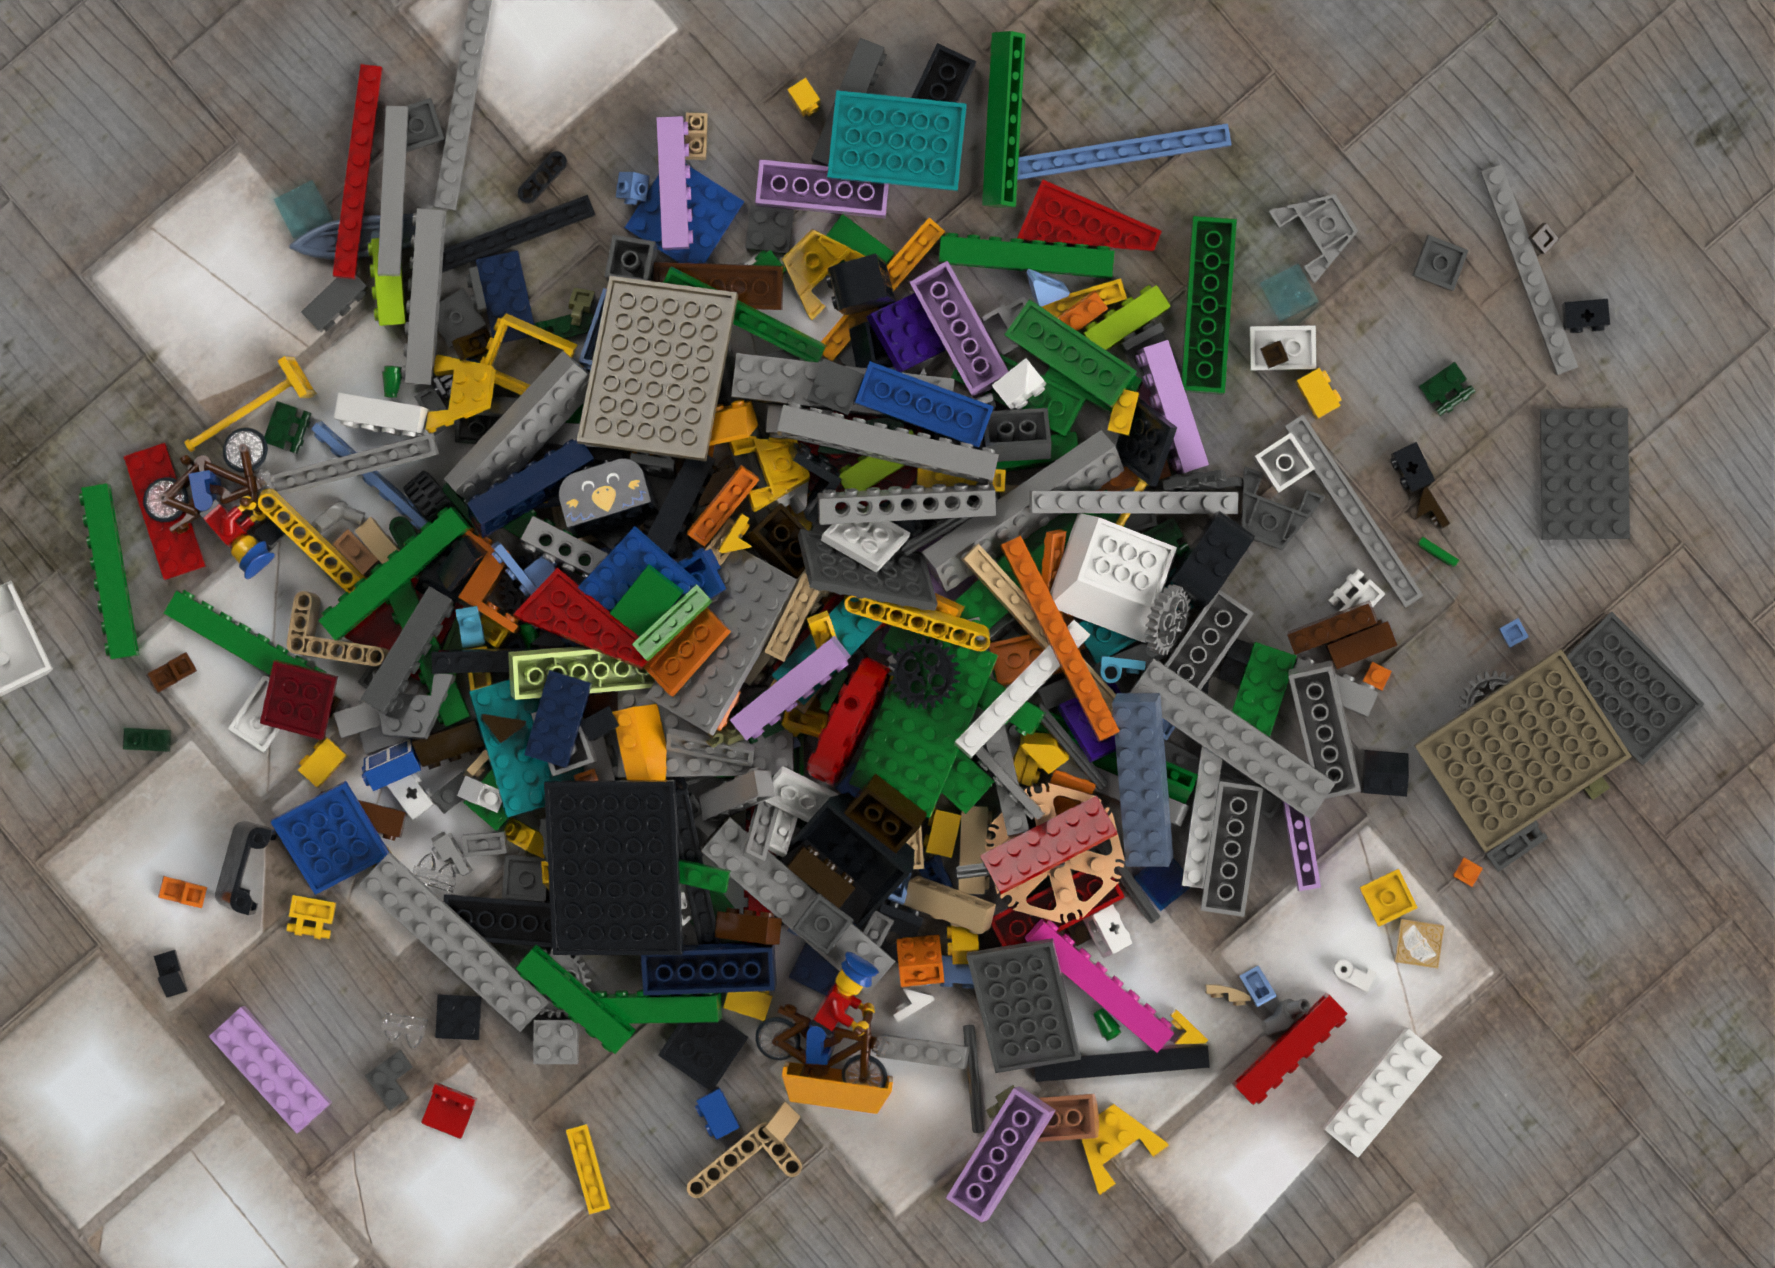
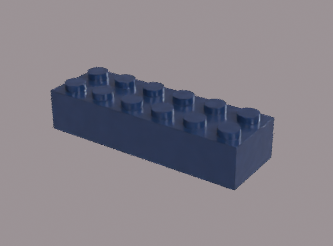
(527, 488)
(711, 969)

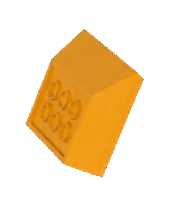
(832, 1091)

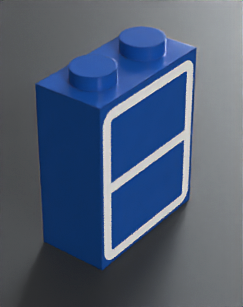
(390, 765)

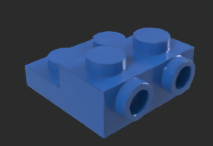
(705, 568)

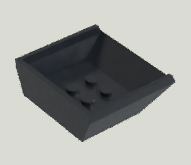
(868, 861)

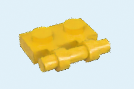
(311, 909)

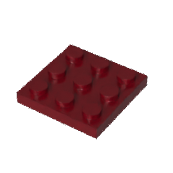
(298, 699)

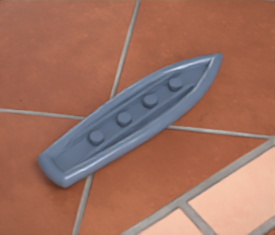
(322, 240)

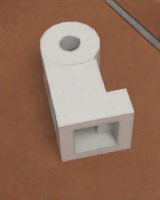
(1344, 970)

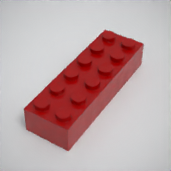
(1013, 925)
(1290, 1048)

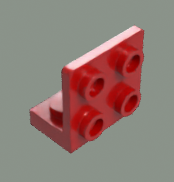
(449, 1110)

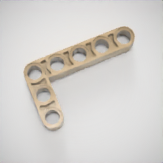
(329, 646)
(742, 1156)

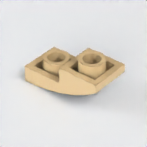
(697, 135)
(376, 540)
(1233, 995)
(781, 1123)

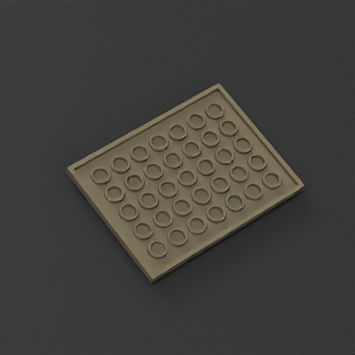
(657, 368)
(1522, 750)

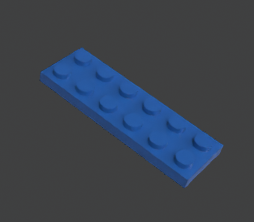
(924, 404)

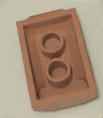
(1074, 1118)

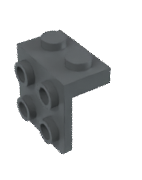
(1152, 335)

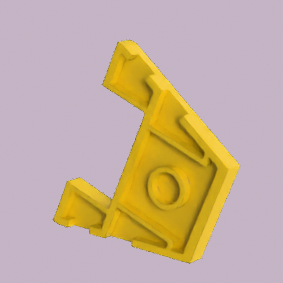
(809, 263)
(469, 391)
(777, 467)
(1115, 1134)

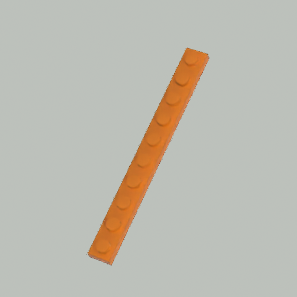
(1059, 638)

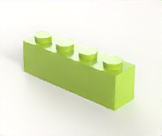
(387, 291)
(1129, 318)
(867, 472)

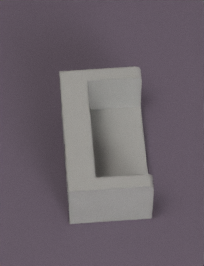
(997, 324)

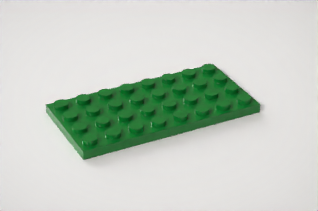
(916, 745)

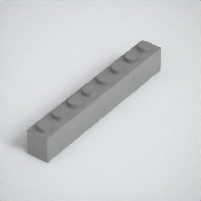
(425, 296)

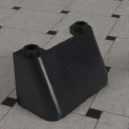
(243, 838)

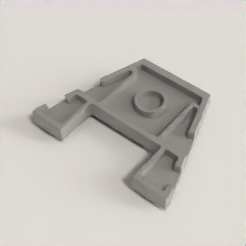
(1327, 226)

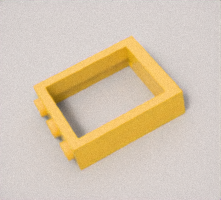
(494, 344)

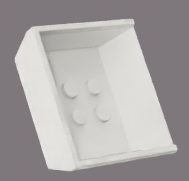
(1111, 575)
(20, 648)

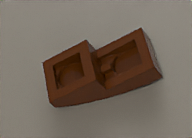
(171, 672)

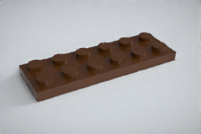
(755, 284)

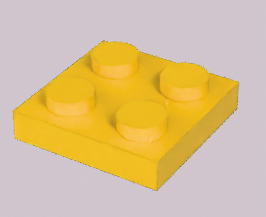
(1388, 897)

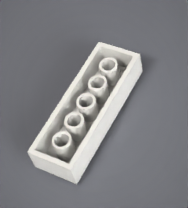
(1382, 1092)

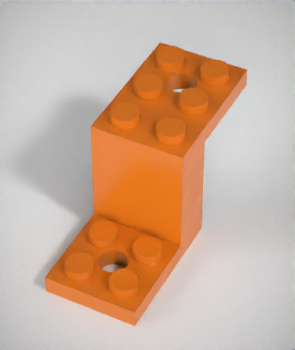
(484, 582)

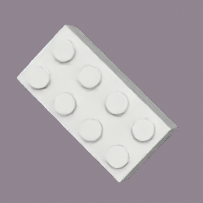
(381, 414)

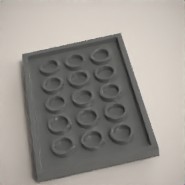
(1584, 474)
(899, 581)
(1632, 687)
(1024, 1005)

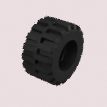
(427, 496)

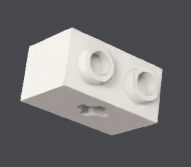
(412, 806)
(1107, 931)

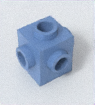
(632, 187)

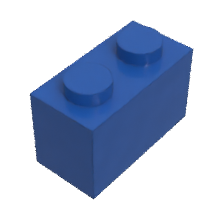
(717, 1114)

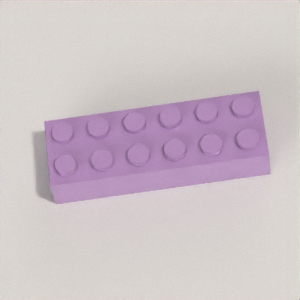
(809, 189)
(960, 328)
(1172, 403)
(270, 1069)
(1000, 1154)

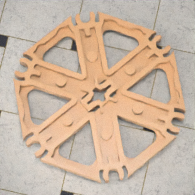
(1061, 877)

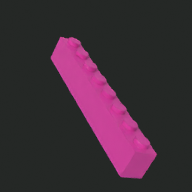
(1103, 988)

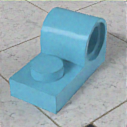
(470, 627)
(1132, 666)

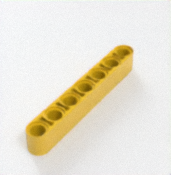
(311, 535)
(924, 626)

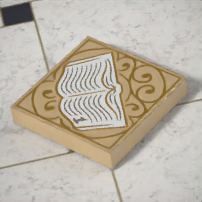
(1419, 943)

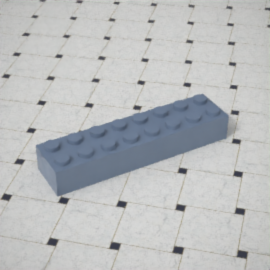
(1143, 780)

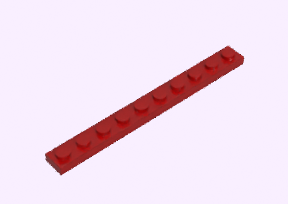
(357, 171)

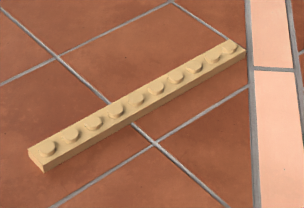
(1016, 603)

